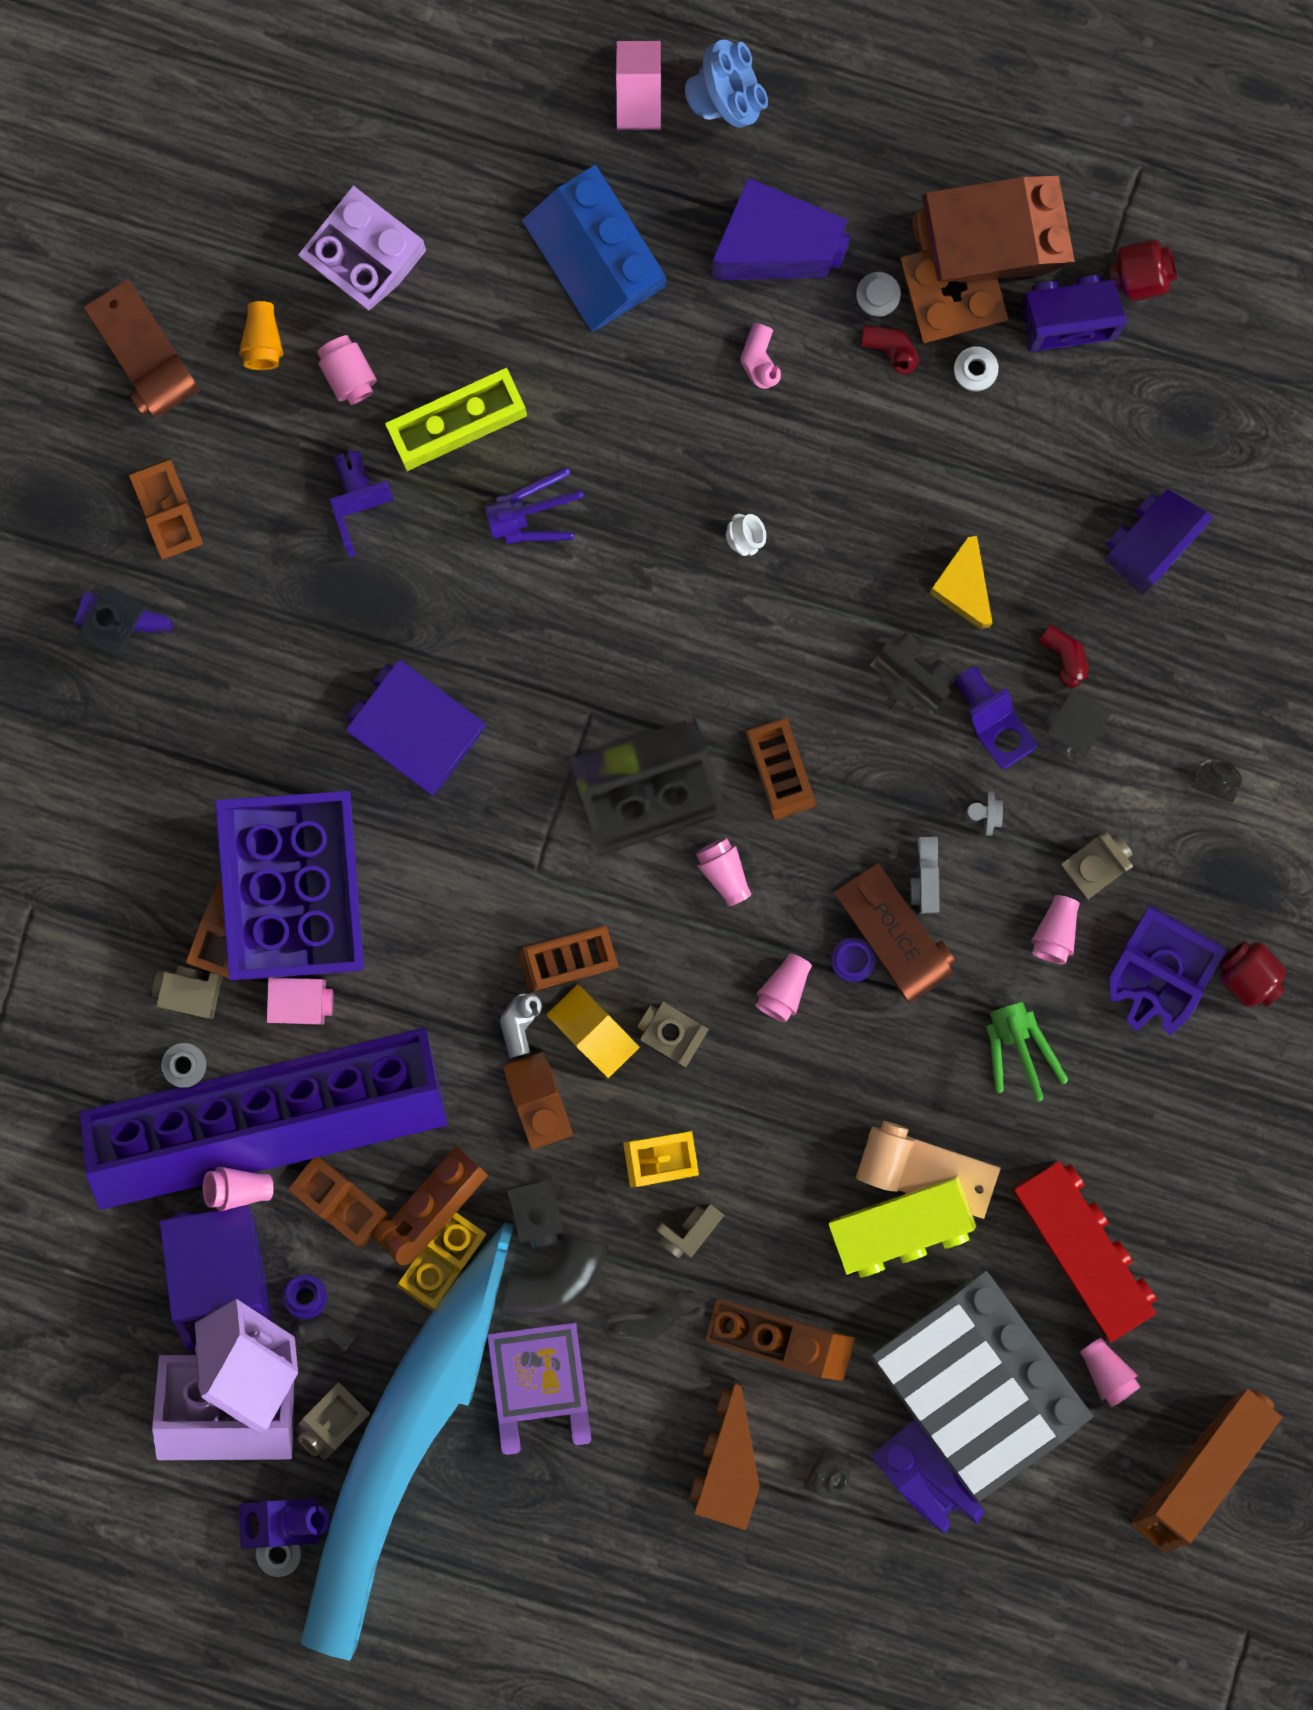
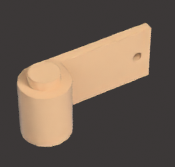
(907, 1164)

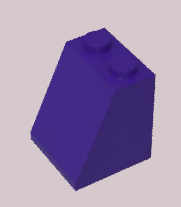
(779, 238)
(210, 1264)

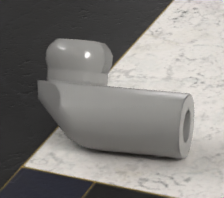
(516, 1020)

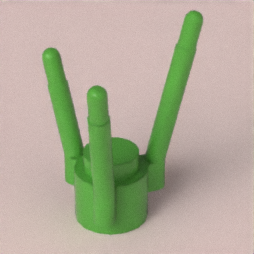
(1013, 1026)

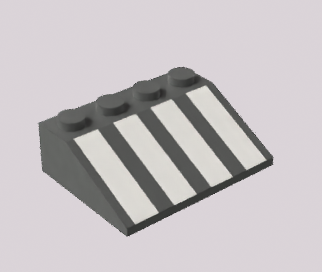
(981, 1386)

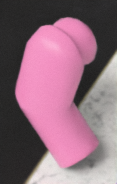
(755, 359)

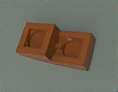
(166, 508)
(338, 1201)

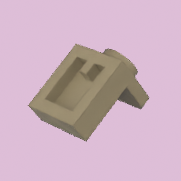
(1098, 864)
(699, 1227)
(330, 1422)

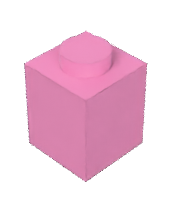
(298, 1001)

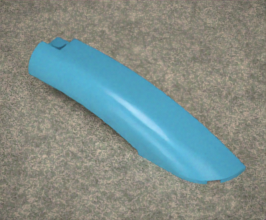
(414, 1407)

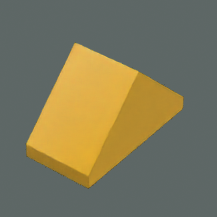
(964, 586)
(593, 1031)
(660, 1159)

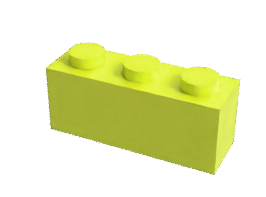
(456, 419)
(903, 1227)

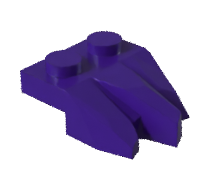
(1164, 970)
(925, 1478)

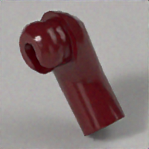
(895, 345)

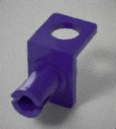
(358, 494)
(992, 715)
(283, 1523)

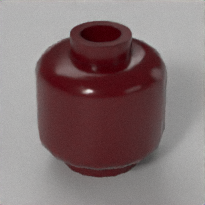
(1143, 270)
(1252, 974)

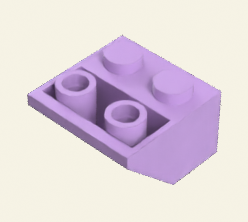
(363, 249)
(244, 1363)

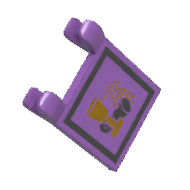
(538, 1377)

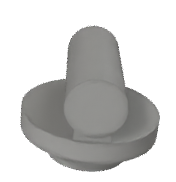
(991, 813)

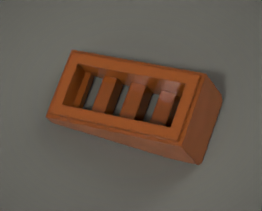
(793, 803)
(531, 971)

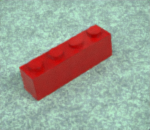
(1084, 1250)

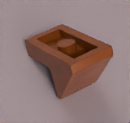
(538, 1100)

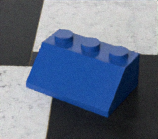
(594, 249)

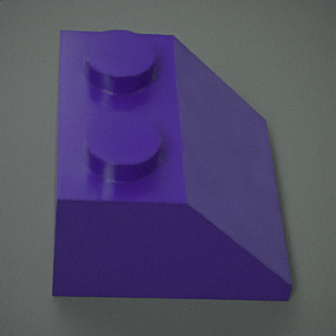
(1072, 314)
(1156, 540)

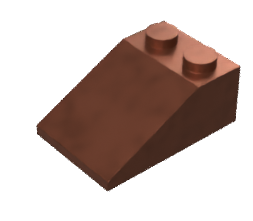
(998, 229)

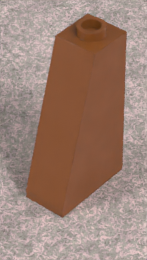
(1207, 1472)

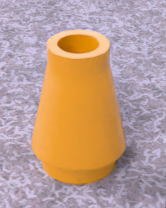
(260, 338)

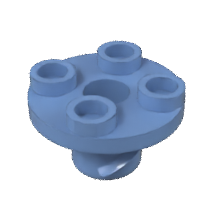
(726, 86)

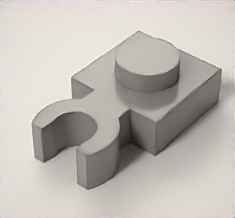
(925, 888)

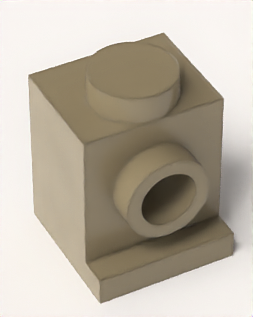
(187, 991)
(689, 1038)

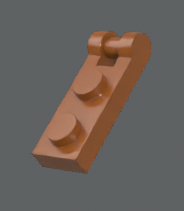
(430, 1207)

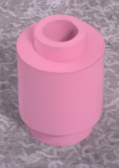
(346, 370)

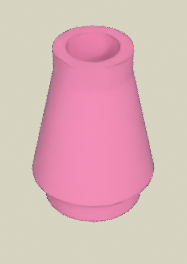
(723, 868)
(1056, 933)
(784, 989)
(235, 1188)
(1109, 1373)

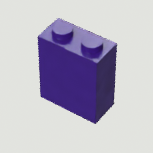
(414, 726)

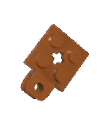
(938, 314)

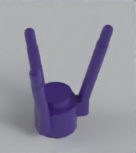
(509, 516)

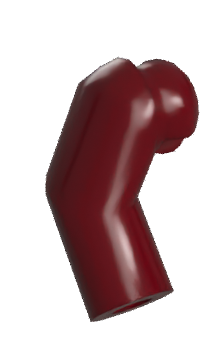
(1071, 654)

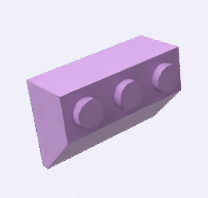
(196, 1430)

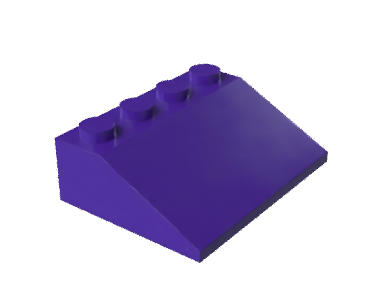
(289, 885)

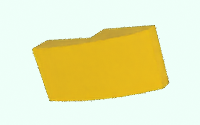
(441, 1262)

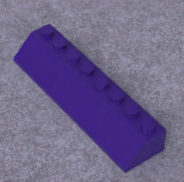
(262, 1118)

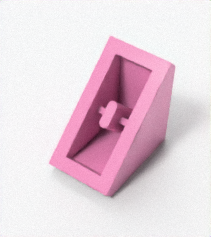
(638, 85)

